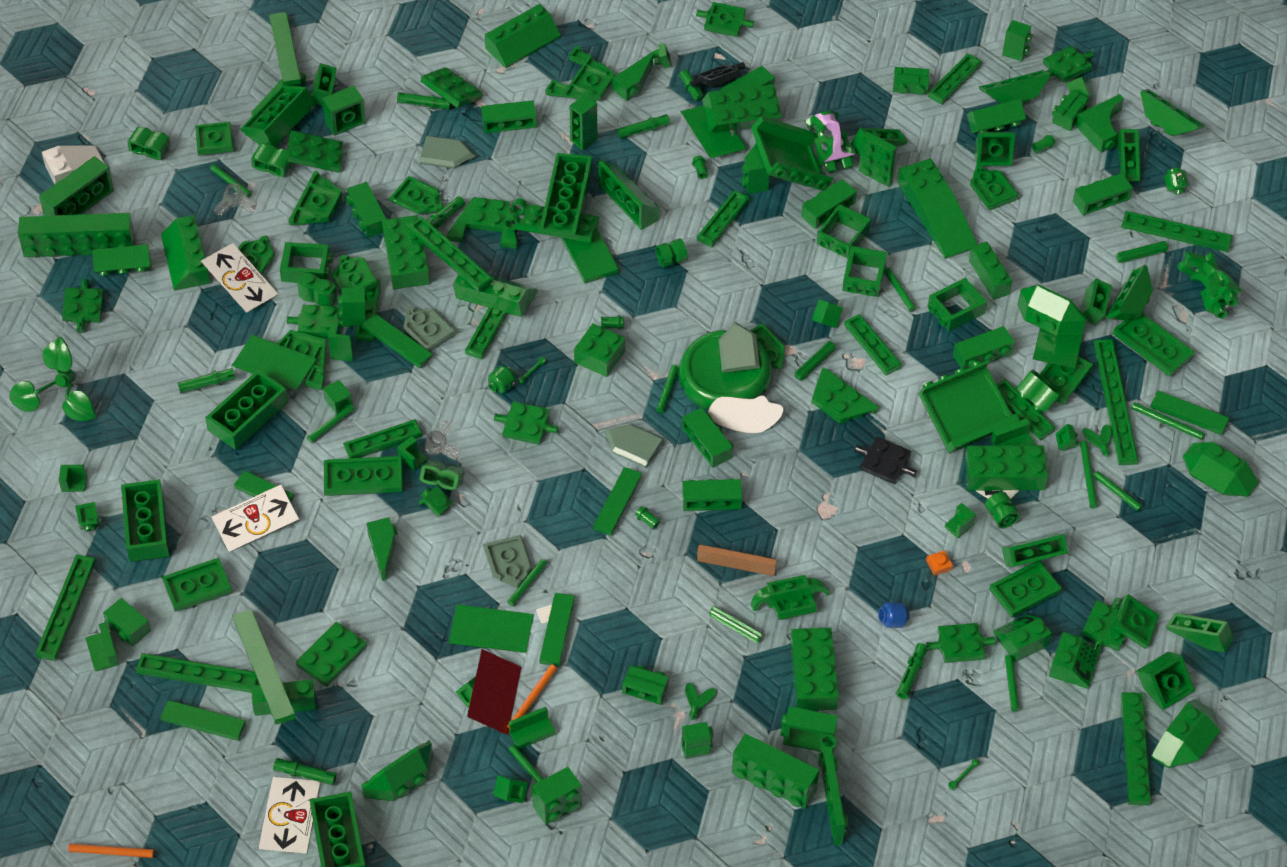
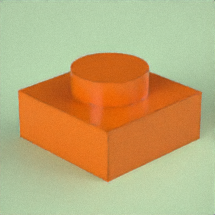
(939, 563)

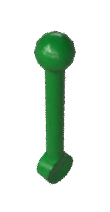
(541, 361)
(952, 784)

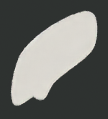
(745, 414)

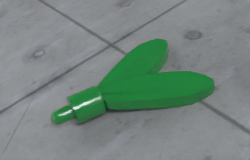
(1100, 442)
(697, 702)

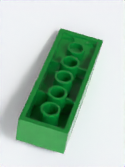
(567, 194)
(936, 207)

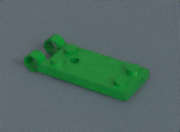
(533, 216)
(829, 766)

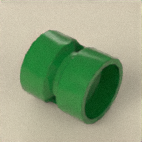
(671, 253)
(1002, 510)

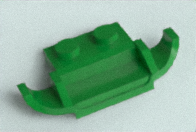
(790, 596)

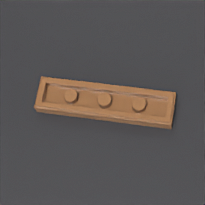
(736, 560)

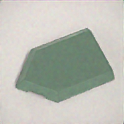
(445, 152)
(427, 328)
(738, 349)
(633, 443)
(508, 560)

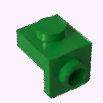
(435, 500)
(87, 516)

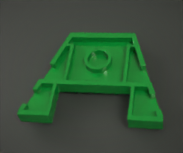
(591, 79)
(484, 215)
(313, 347)

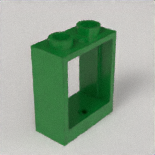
(844, 216)
(292, 249)
(868, 258)
(976, 303)
(806, 727)

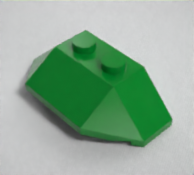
(1020, 87)
(1167, 115)
(1132, 296)
(1051, 311)
(1219, 469)
(1187, 736)
(400, 775)

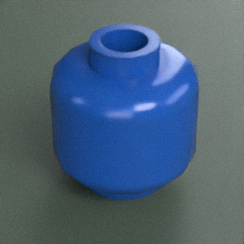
(893, 615)

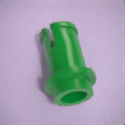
(1047, 142)
(699, 164)
(612, 322)
(647, 517)

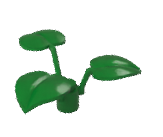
(58, 357)

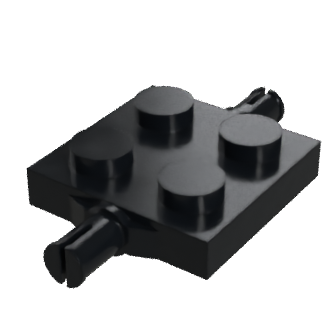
(718, 75)
(885, 460)

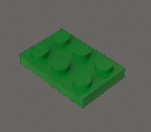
(451, 87)
(314, 151)
(877, 159)
(1066, 378)
(196, 584)
(1025, 588)
(331, 654)

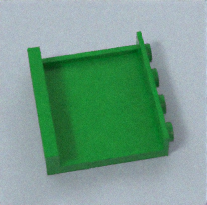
(789, 153)
(966, 406)

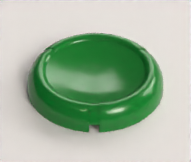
(703, 377)

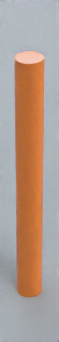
(535, 692)
(110, 850)

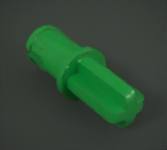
(686, 78)

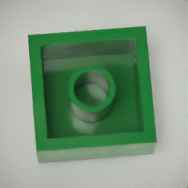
(344, 110)
(599, 350)
(556, 795)

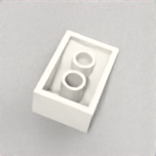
(64, 159)

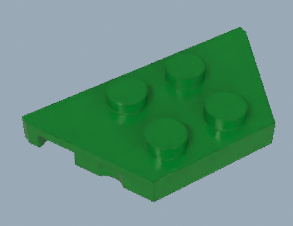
(316, 202)
(840, 399)

